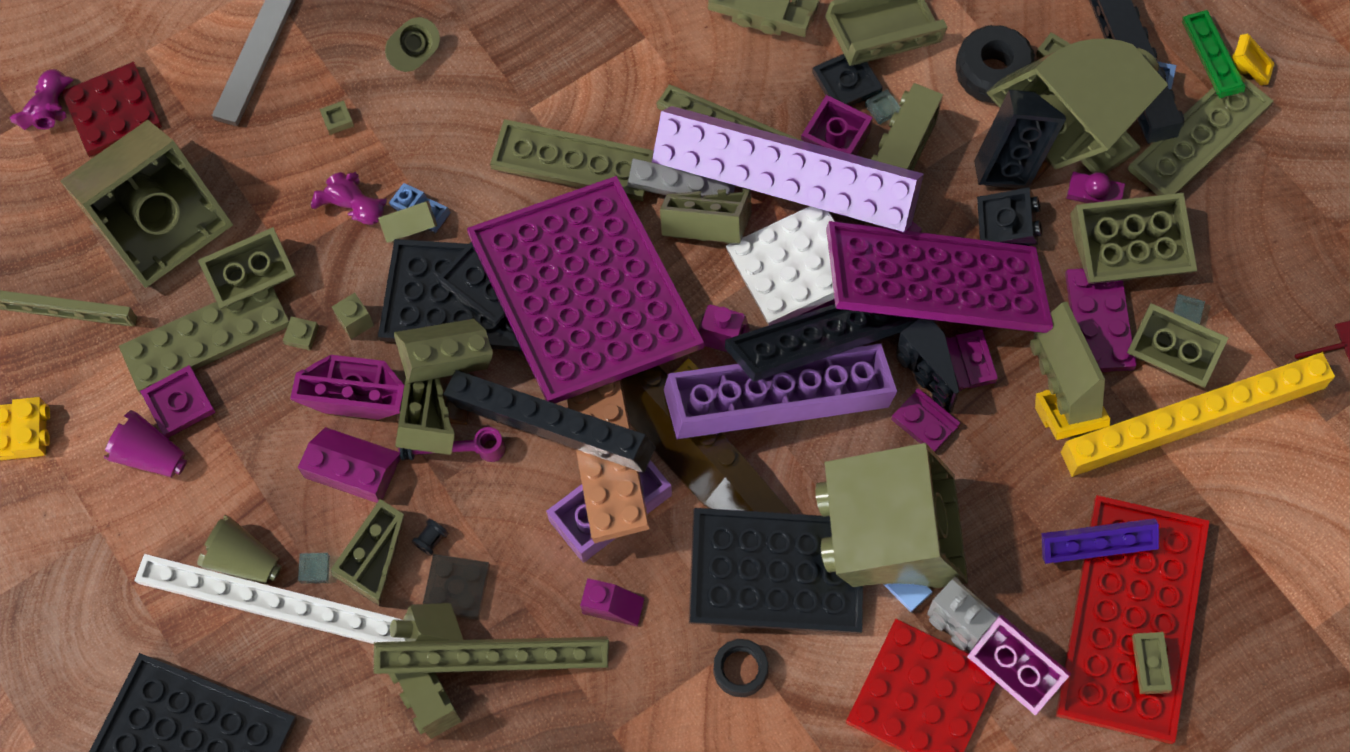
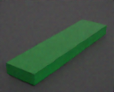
(1213, 54)

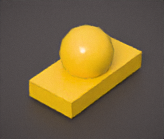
(1252, 60)

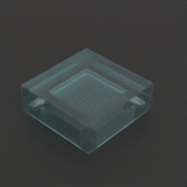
(882, 106)
(1189, 308)
(314, 568)

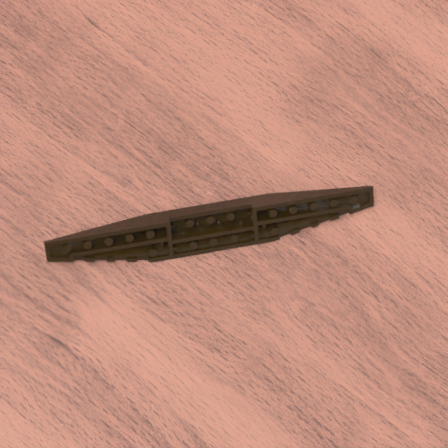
(703, 463)

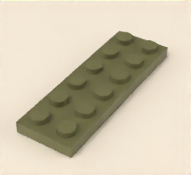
(1206, 133)
(565, 157)
(202, 337)

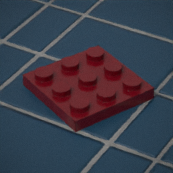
(109, 107)

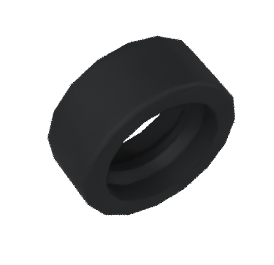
(731, 688)

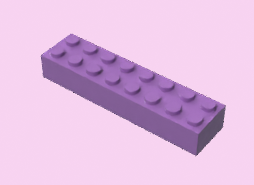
(729, 400)

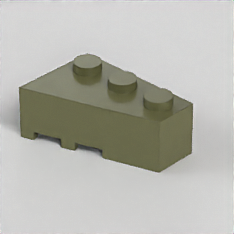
(428, 700)

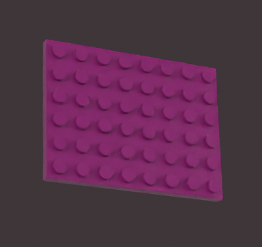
(584, 290)

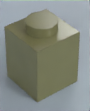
(352, 316)

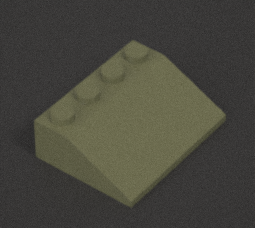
(1133, 238)

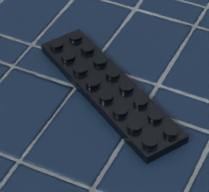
(809, 339)

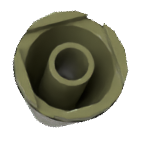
(238, 553)

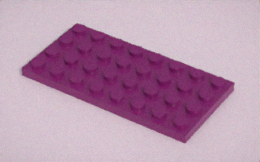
(937, 277)

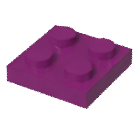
(177, 401)

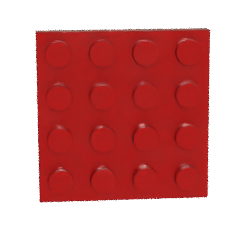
(921, 694)

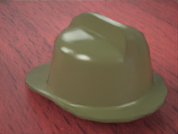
(412, 44)

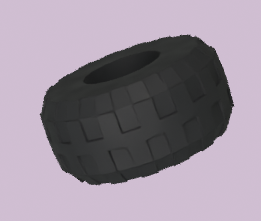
(990, 43)

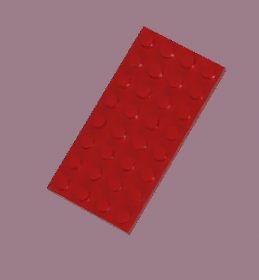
(1126, 597)

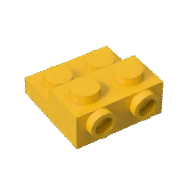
(1049, 414)
(24, 428)

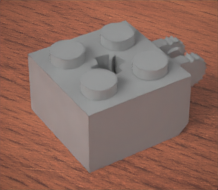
(961, 615)

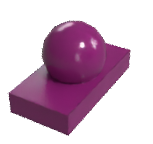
(1094, 188)

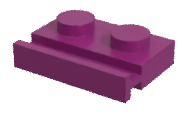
(971, 360)
(925, 420)

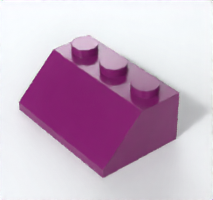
(349, 464)
(1018, 665)

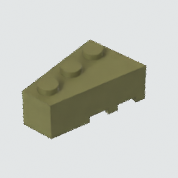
(706, 217)
(424, 419)
(370, 553)

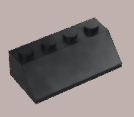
(1018, 140)

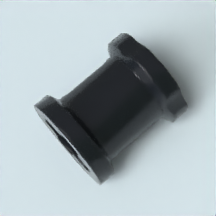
(430, 537)

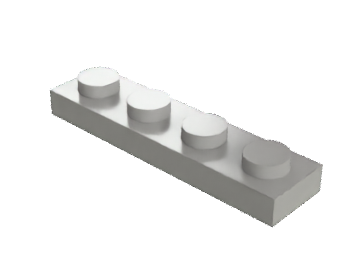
(669, 180)

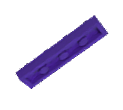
(1100, 541)

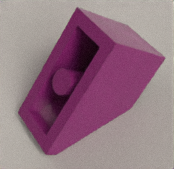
(611, 602)

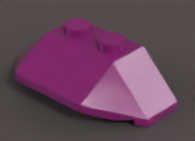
(349, 387)

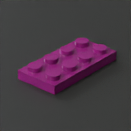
(1102, 319)

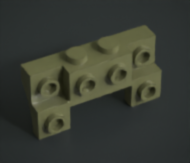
(769, 15)

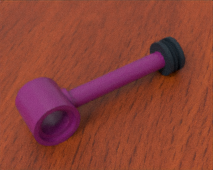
(481, 437)

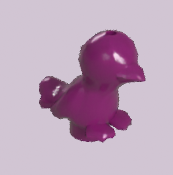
(44, 106)
(344, 192)

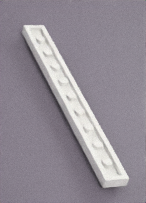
(265, 600)

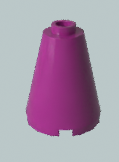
(144, 447)

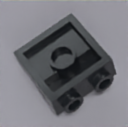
(1010, 217)

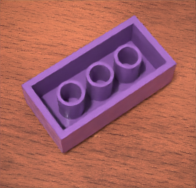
(571, 517)

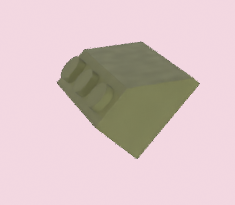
(246, 268)
(1177, 345)
(442, 349)

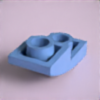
(410, 196)

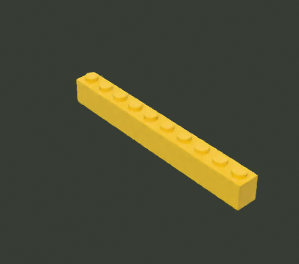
(1197, 414)

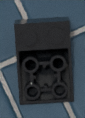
(926, 353)

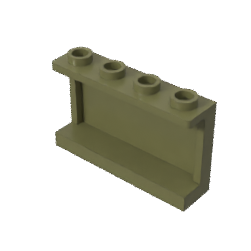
(882, 27)

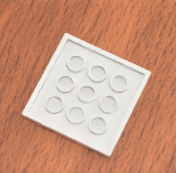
(787, 264)

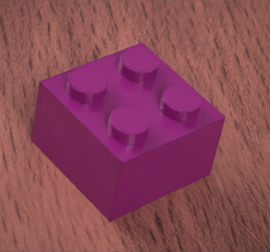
(838, 127)

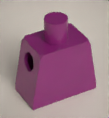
(721, 324)

